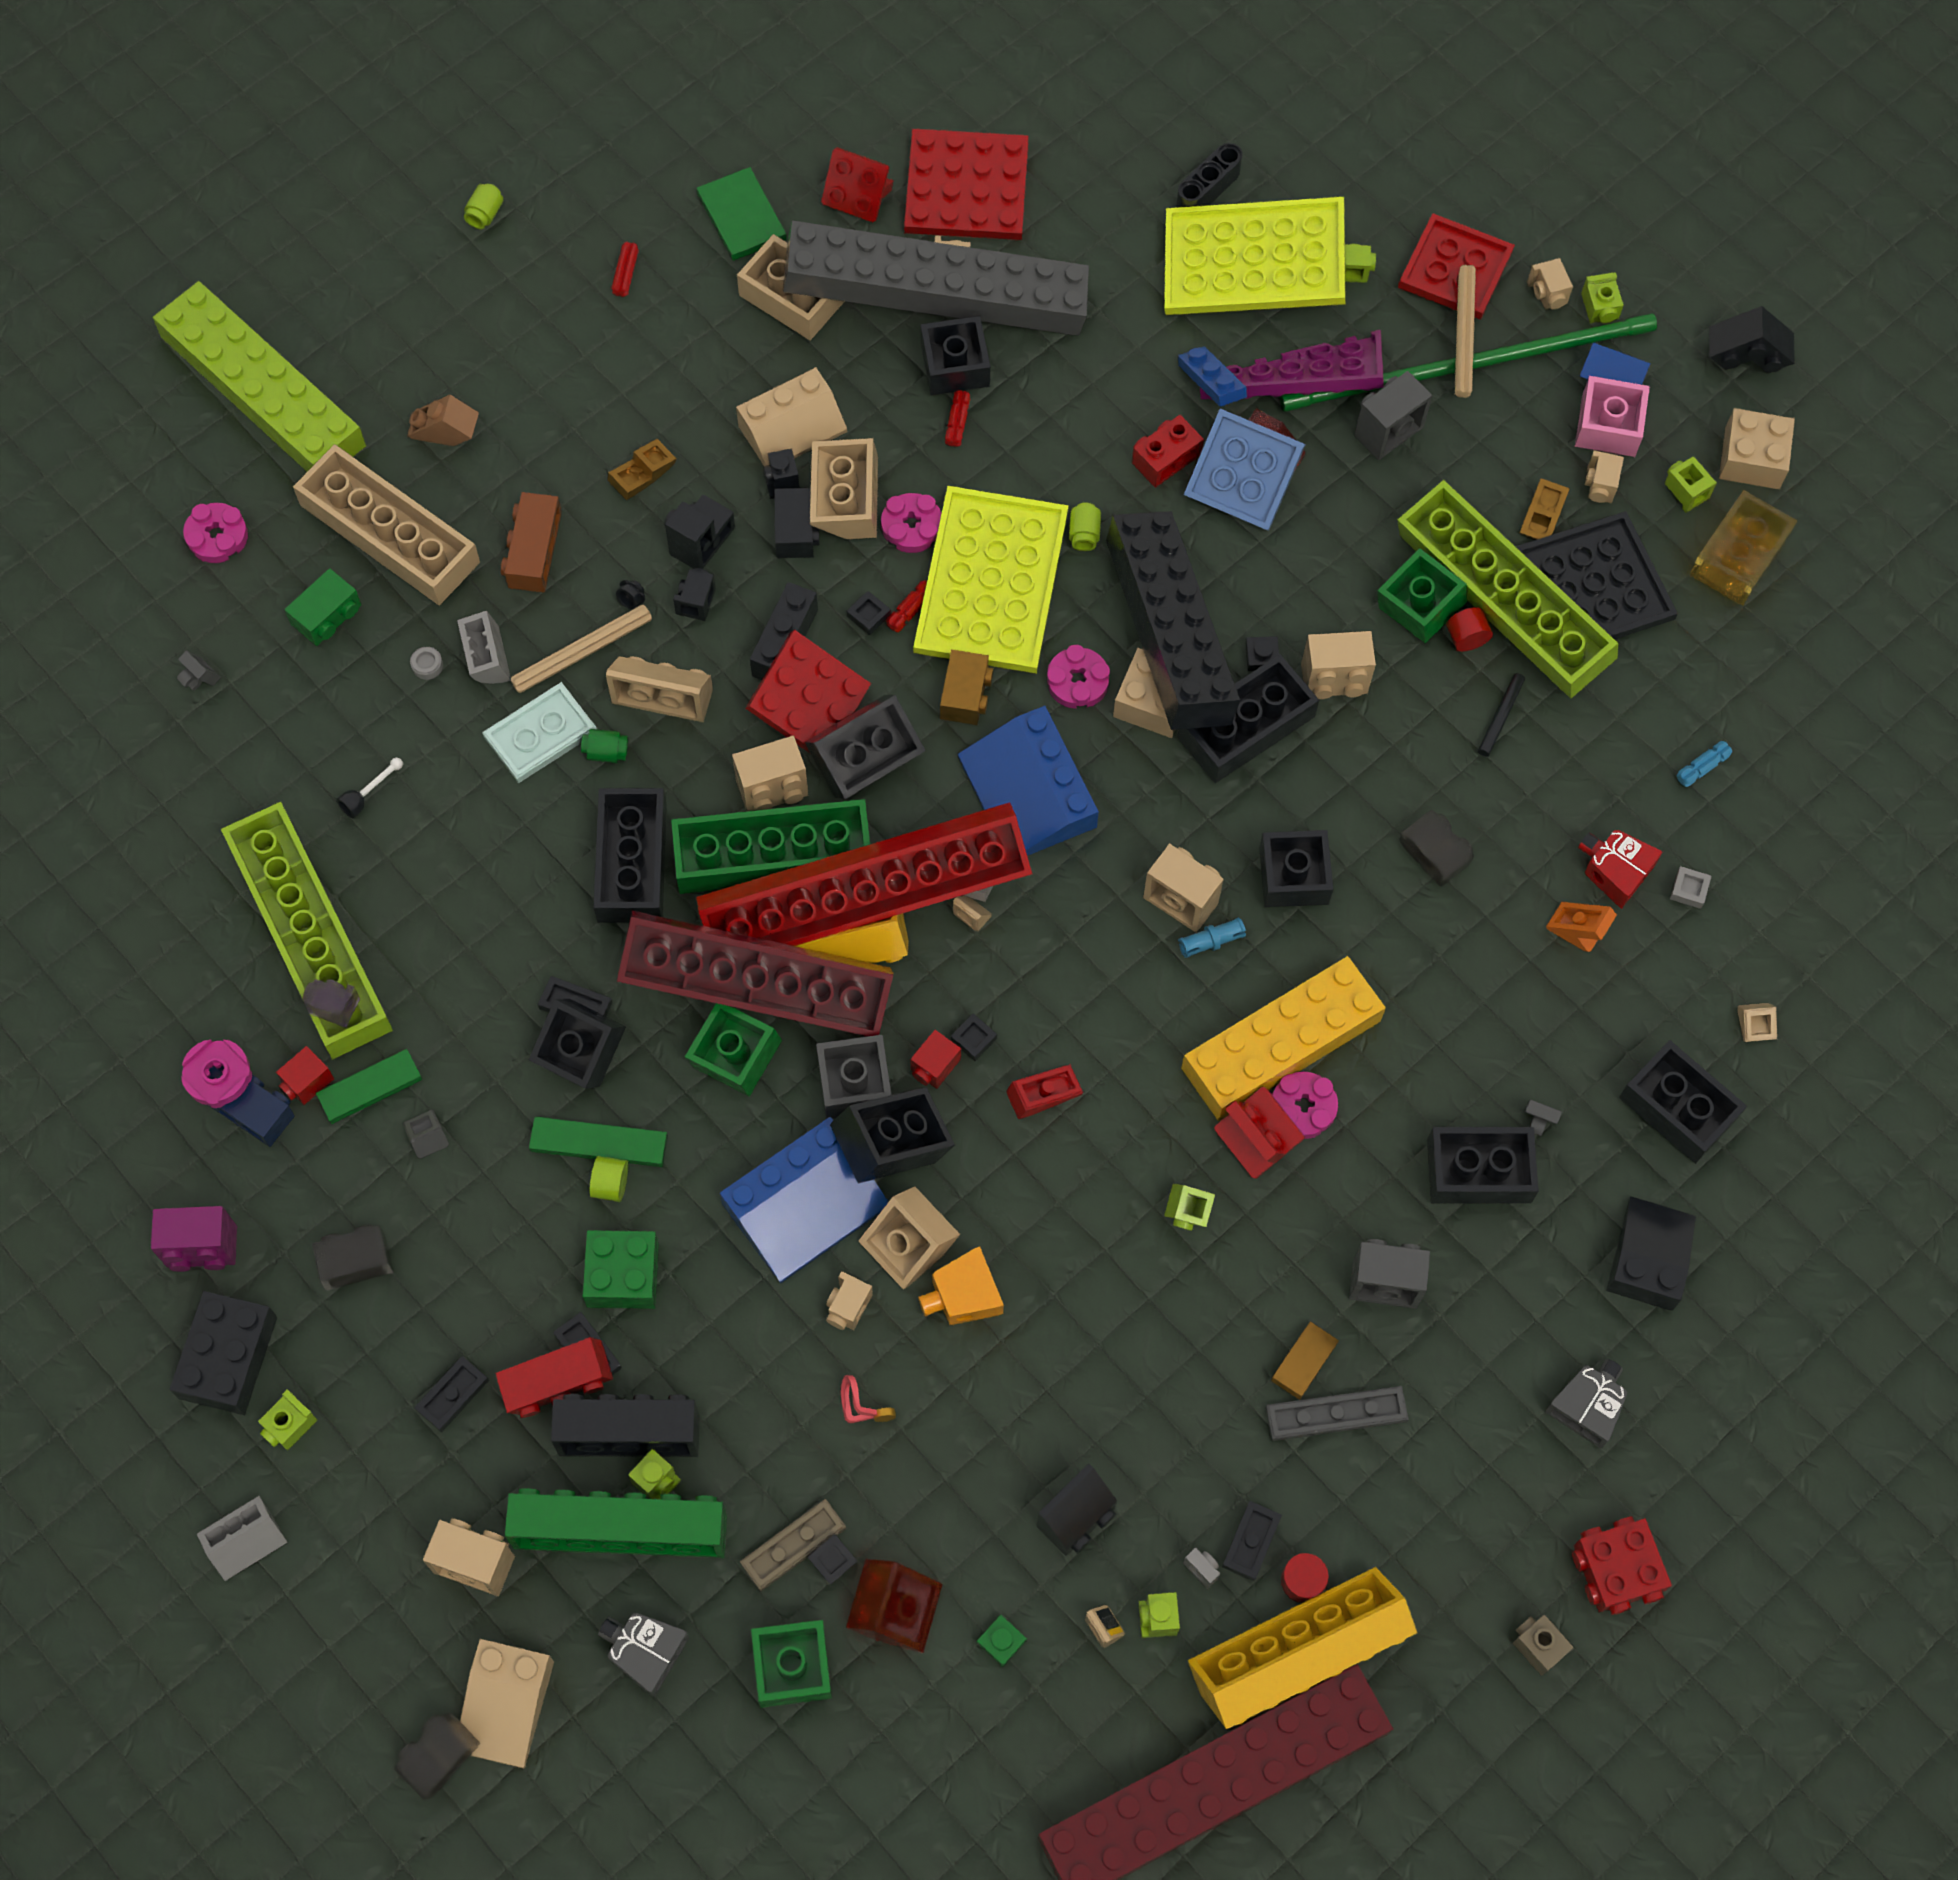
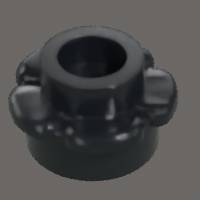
(630, 594)

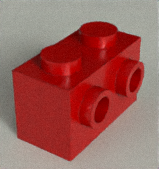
(1167, 450)

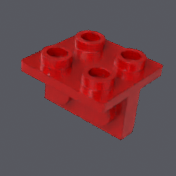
(856, 184)
(1258, 1132)

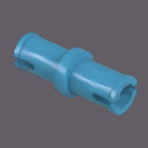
(1212, 937)

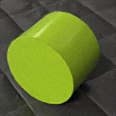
(608, 1178)

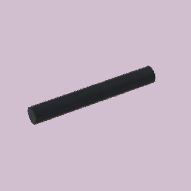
(1501, 715)

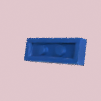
(1212, 376)

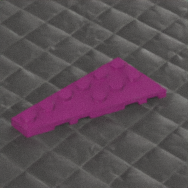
(1316, 369)

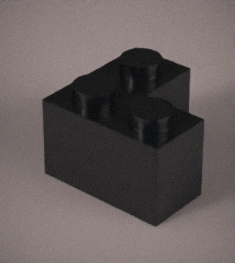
(1754, 338)
(698, 530)

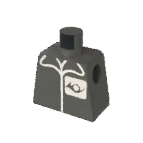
(1591, 1402)
(644, 1649)

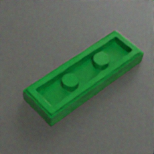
(369, 1086)

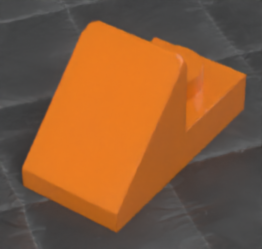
(1581, 923)

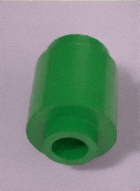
(604, 746)

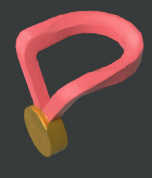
(878, 1415)

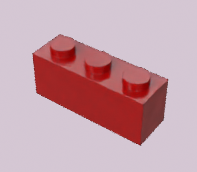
(552, 1375)

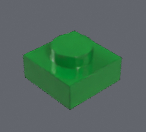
(1001, 1640)

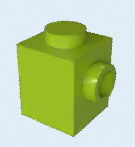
(1189, 1206)

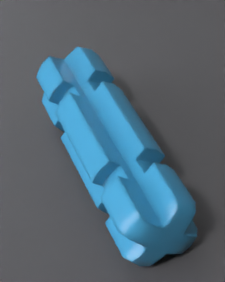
(1704, 763)

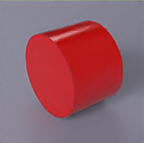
(1469, 629)
(1304, 1577)

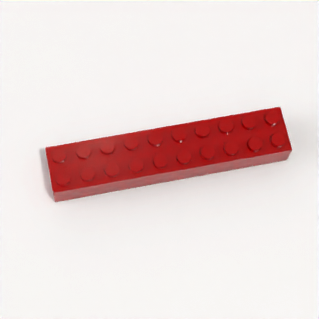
(873, 880)

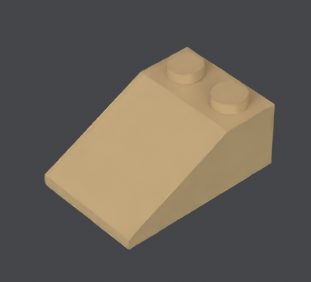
(505, 1700)

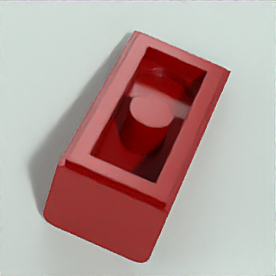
(1043, 1091)

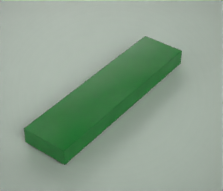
(595, 1140)

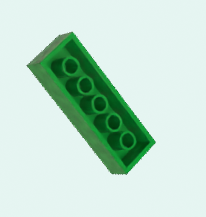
(748, 845)
(616, 1524)

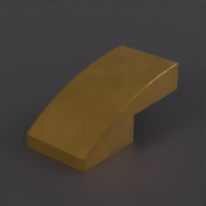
(645, 468)
(1544, 510)
(1304, 1360)

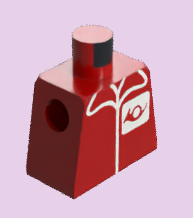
(1619, 864)

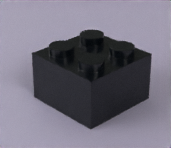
(955, 355)
(1296, 868)
(577, 1043)

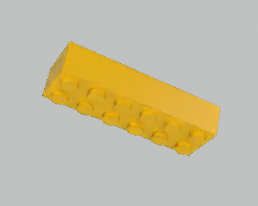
(1283, 1036)
(1302, 1647)

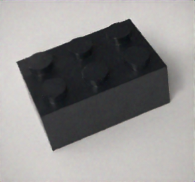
(865, 746)
(1682, 1101)
(892, 1134)
(1482, 1165)
(223, 1353)

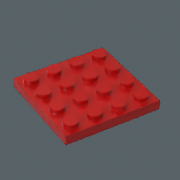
(966, 184)

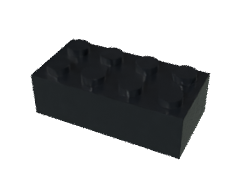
(1270, 708)
(629, 853)
(625, 1426)

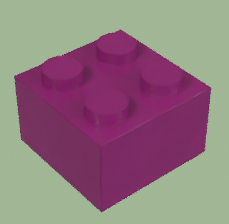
(194, 1237)

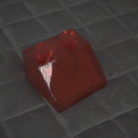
(894, 1604)

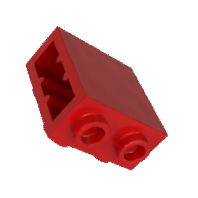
(1621, 1565)

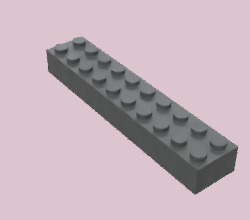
(935, 278)

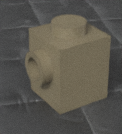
(1541, 1643)

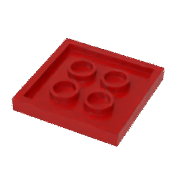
(1441, 253)
(806, 690)

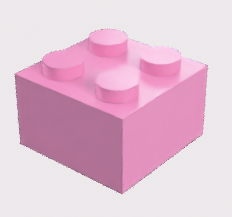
(1612, 416)

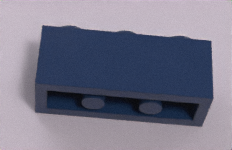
(257, 1110)

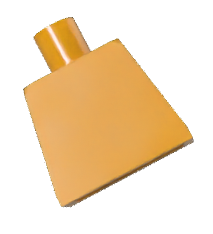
(963, 1290)

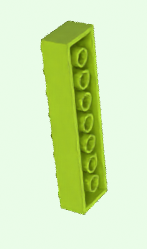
(256, 377)
(1510, 589)
(303, 922)

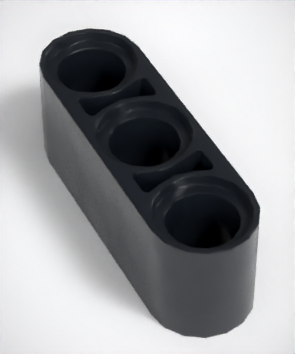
(1211, 177)

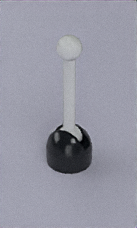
(352, 801)

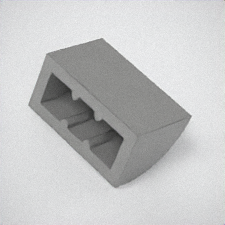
(484, 649)
(241, 1538)

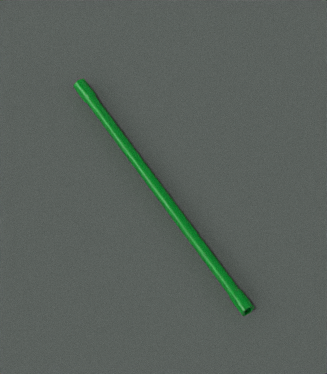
(1629, 327)

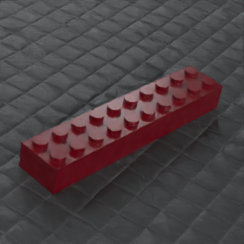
(1217, 1781)

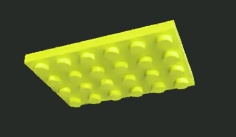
(1255, 256)
(991, 578)

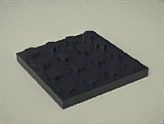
(1605, 574)

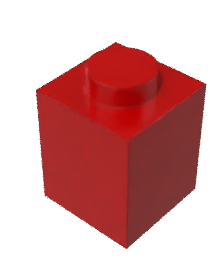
(935, 1060)
(304, 1076)

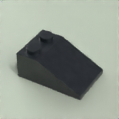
(1652, 1254)

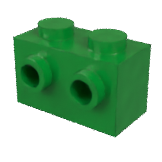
(323, 607)

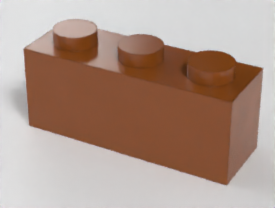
(531, 542)

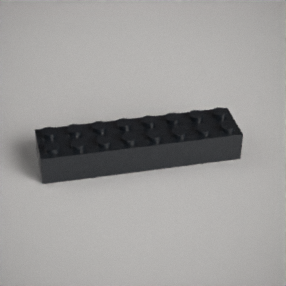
(1172, 621)

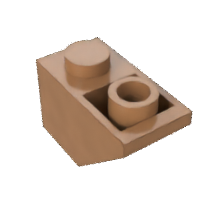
(443, 422)

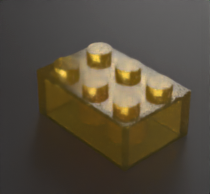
(1743, 547)

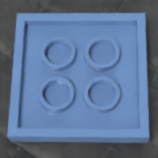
(1244, 469)

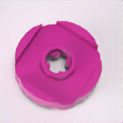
(911, 506)
(212, 516)
(1078, 660)
(224, 1089)
(1318, 1092)

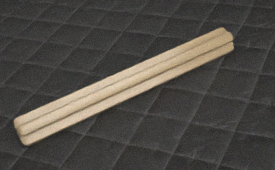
(1465, 331)
(581, 648)

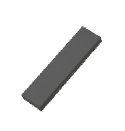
(1336, 1413)

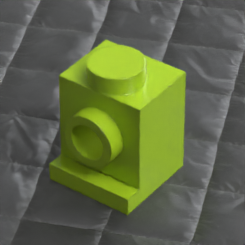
(1358, 262)
(1602, 298)
(1690, 483)
(298, 1422)
(654, 1476)
(1159, 1615)

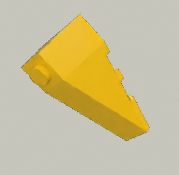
(869, 943)

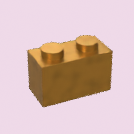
(965, 686)

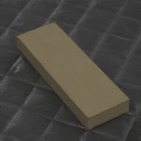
(792, 1545)

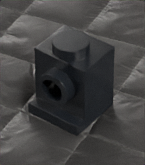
(781, 471)
(695, 594)

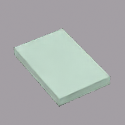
(539, 732)

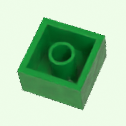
(1422, 595)
(733, 1048)
(621, 1269)
(791, 1663)

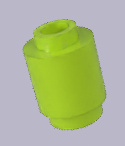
(483, 206)
(1085, 526)

